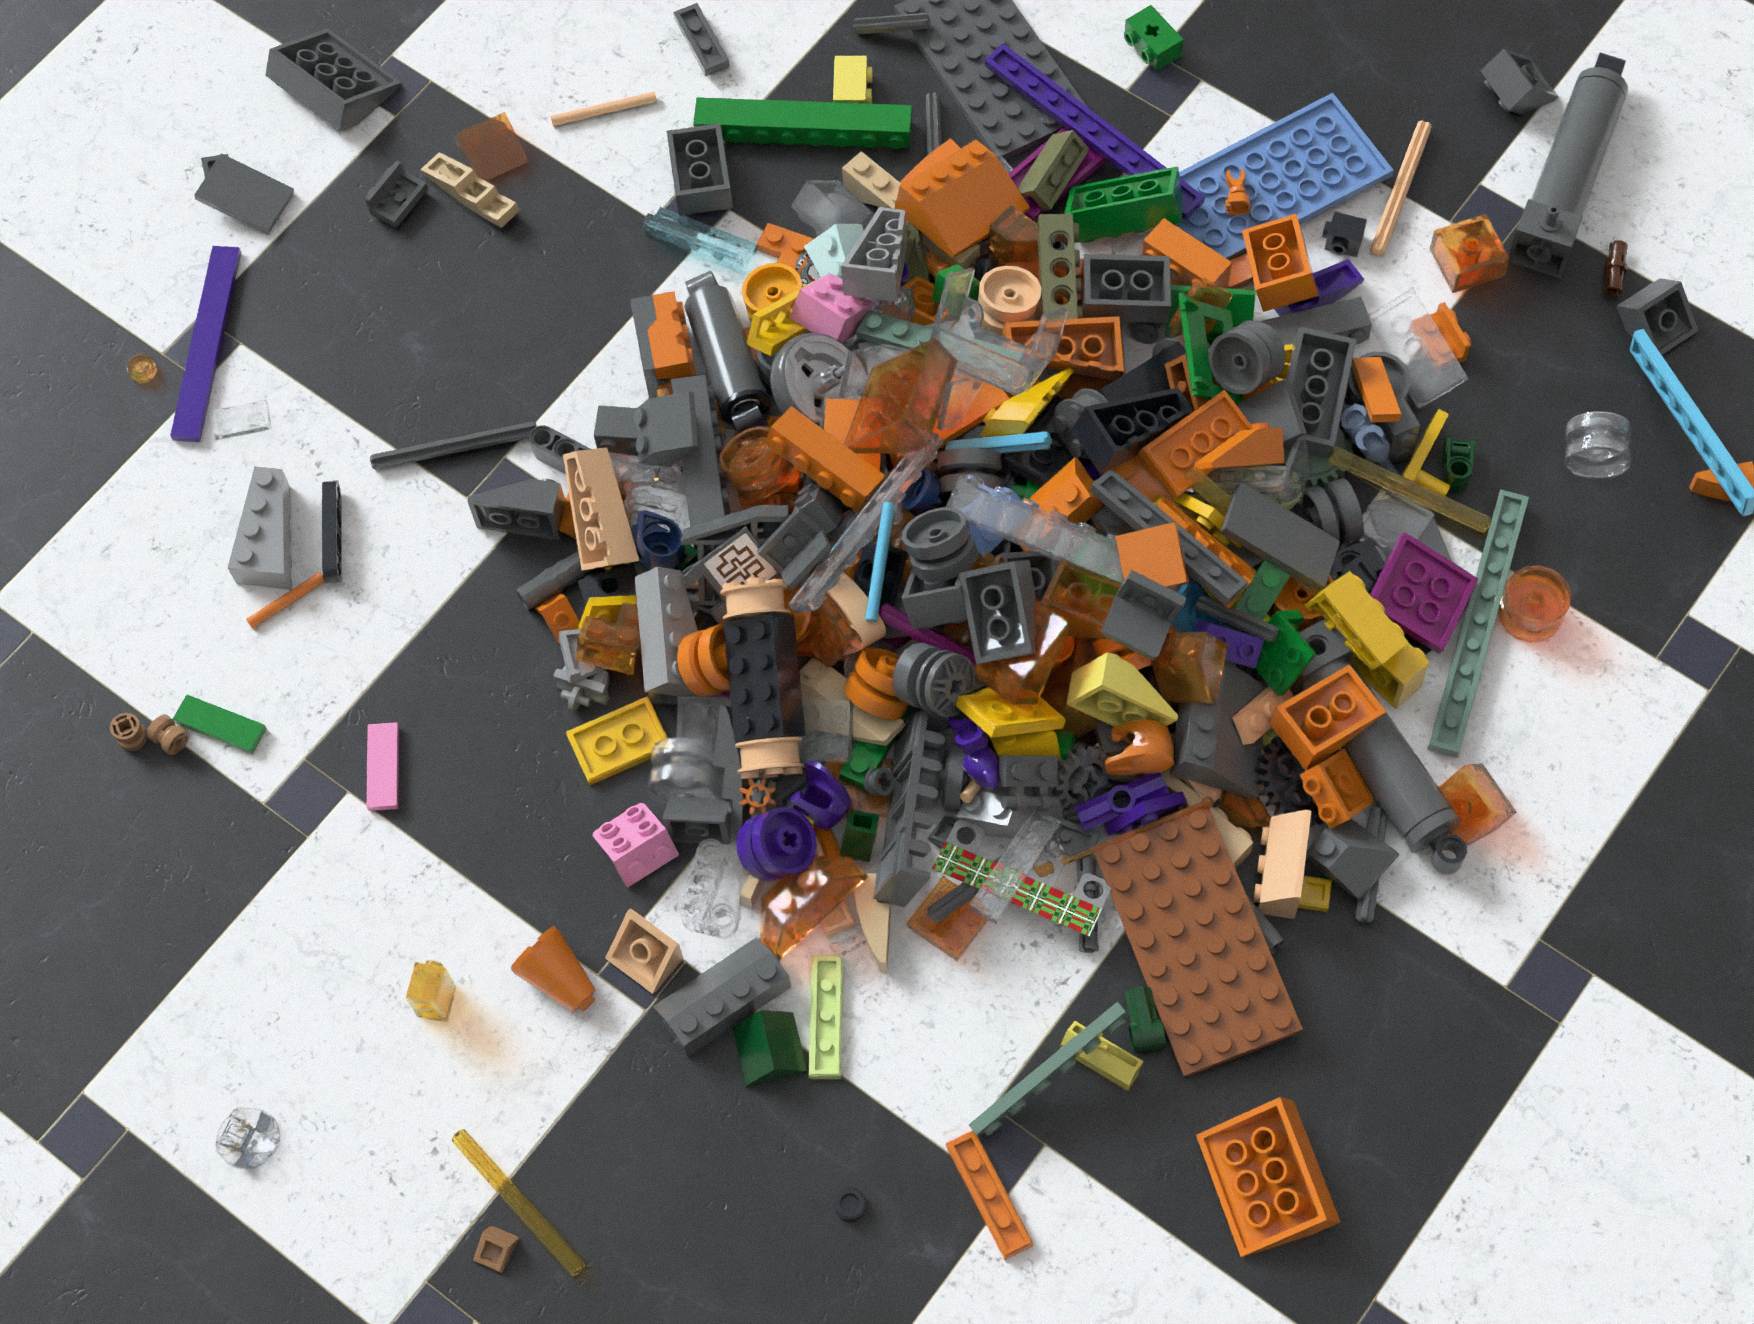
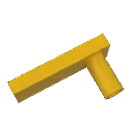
(1413, 469)

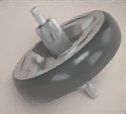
(825, 360)

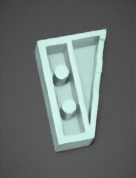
(833, 247)

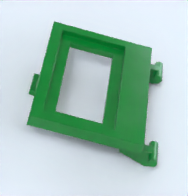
(1196, 345)

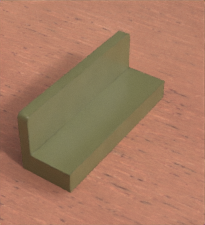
(1053, 168)

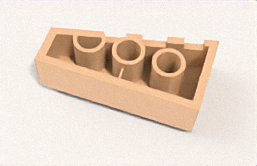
(598, 510)

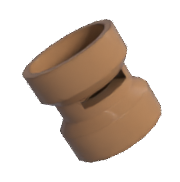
(170, 736)
(128, 738)

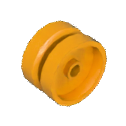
(768, 285)

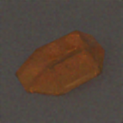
(804, 900)

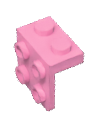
(636, 843)

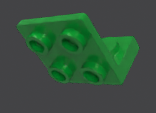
(1287, 656)

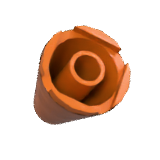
(555, 971)

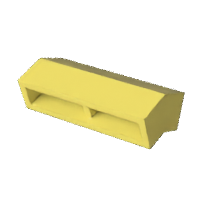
(1107, 1059)

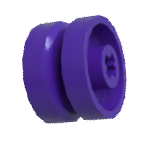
(776, 844)

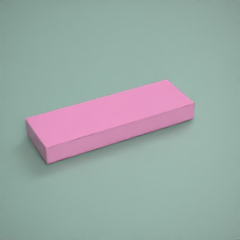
(383, 766)

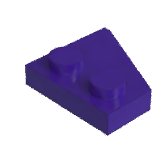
(1144, 813)

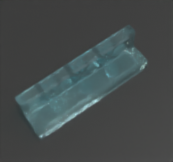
(696, 242)

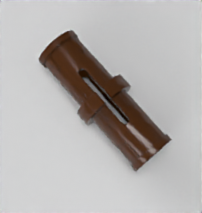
(1615, 268)

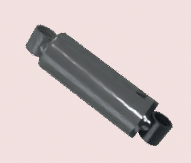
(725, 353)

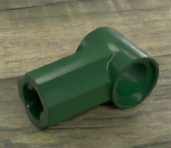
(1144, 1028)

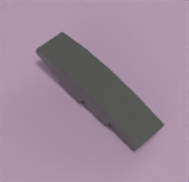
(729, 758)

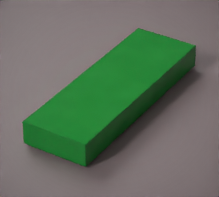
(219, 724)

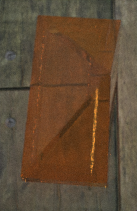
(1244, 810)

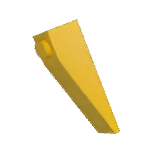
(1022, 410)

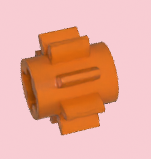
(754, 804)

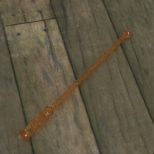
(1048, 868)

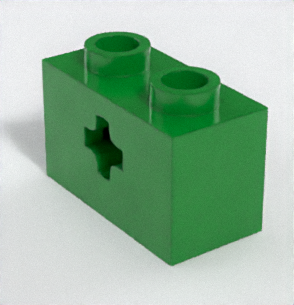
(1153, 38)

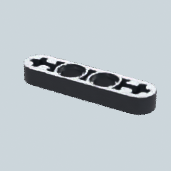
(331, 531)

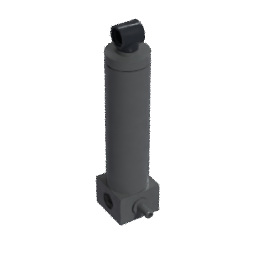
(1570, 169)
(1389, 764)

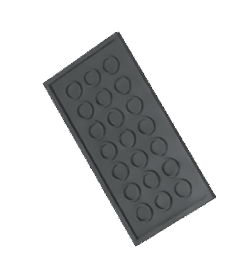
(956, 48)

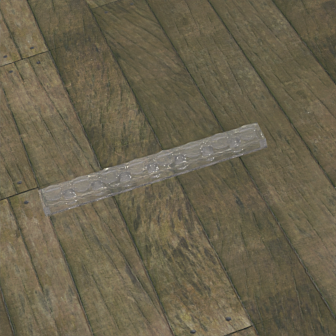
(861, 529)

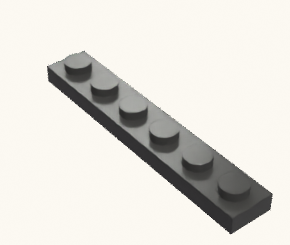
(1143, 514)

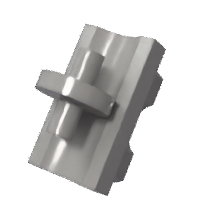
(583, 690)

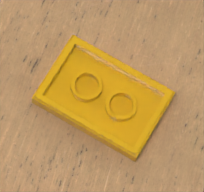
(1002, 718)
(616, 740)

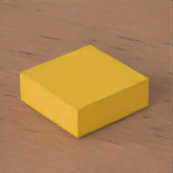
(1315, 894)

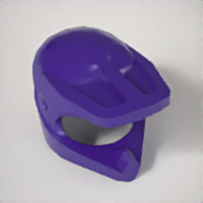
(824, 797)

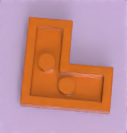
(784, 245)

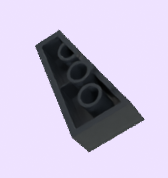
(1122, 427)

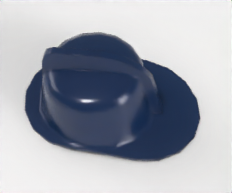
(923, 492)

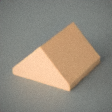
(644, 952)

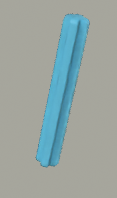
(1005, 443)

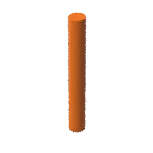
(285, 600)

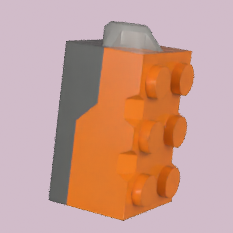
(662, 340)

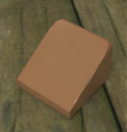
(495, 1248)

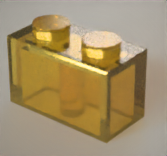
(431, 991)

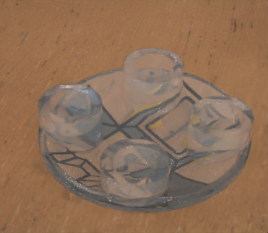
(247, 1138)

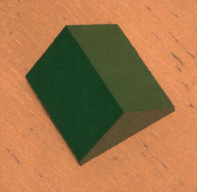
(769, 1047)

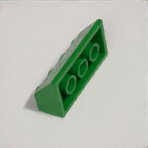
(1126, 204)

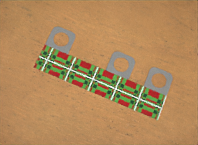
(1035, 894)

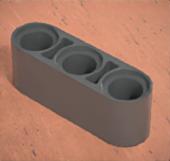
(557, 445)

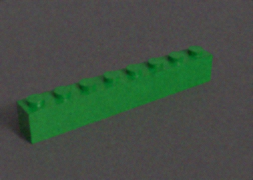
(807, 122)

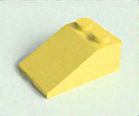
(1116, 693)

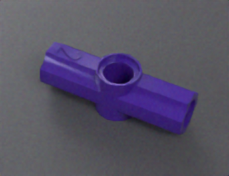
(1102, 810)

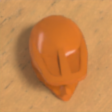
(1149, 750)

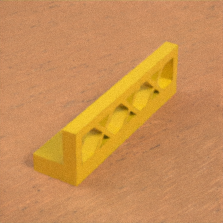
(776, 327)

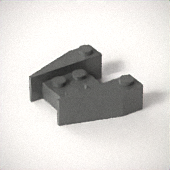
(760, 520)

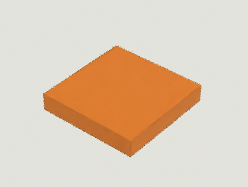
(1155, 554)

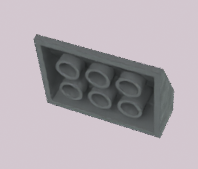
(330, 77)
(1208, 741)

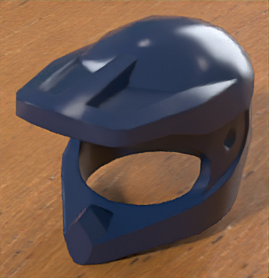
(656, 544)

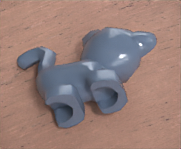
(1366, 435)

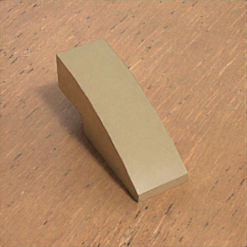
(874, 921)

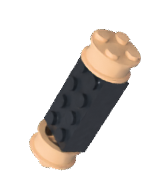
(763, 678)

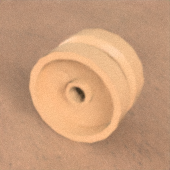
(1008, 296)

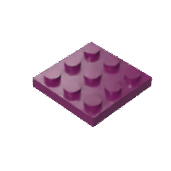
(1423, 592)

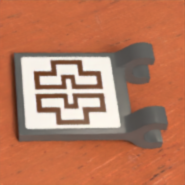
(730, 562)

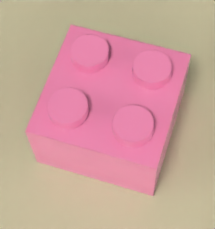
(826, 309)

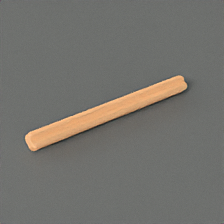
(1400, 188)

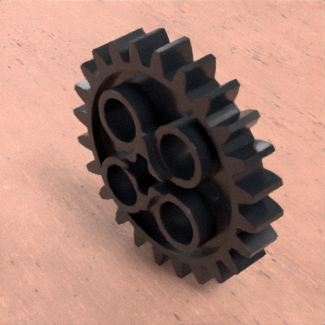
(1281, 785)

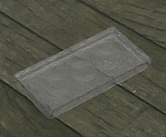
(1410, 333)

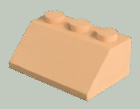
(1283, 864)

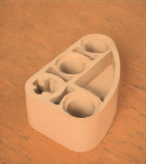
(852, 606)

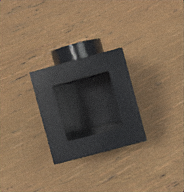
(1344, 234)

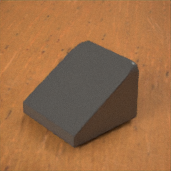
(943, 829)

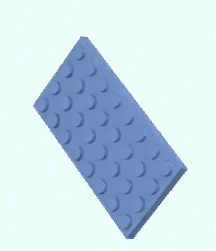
(1289, 169)

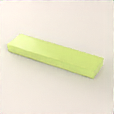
(826, 1017)

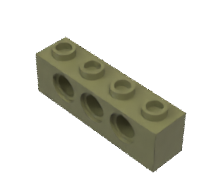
(1062, 229)

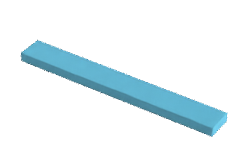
(1693, 422)

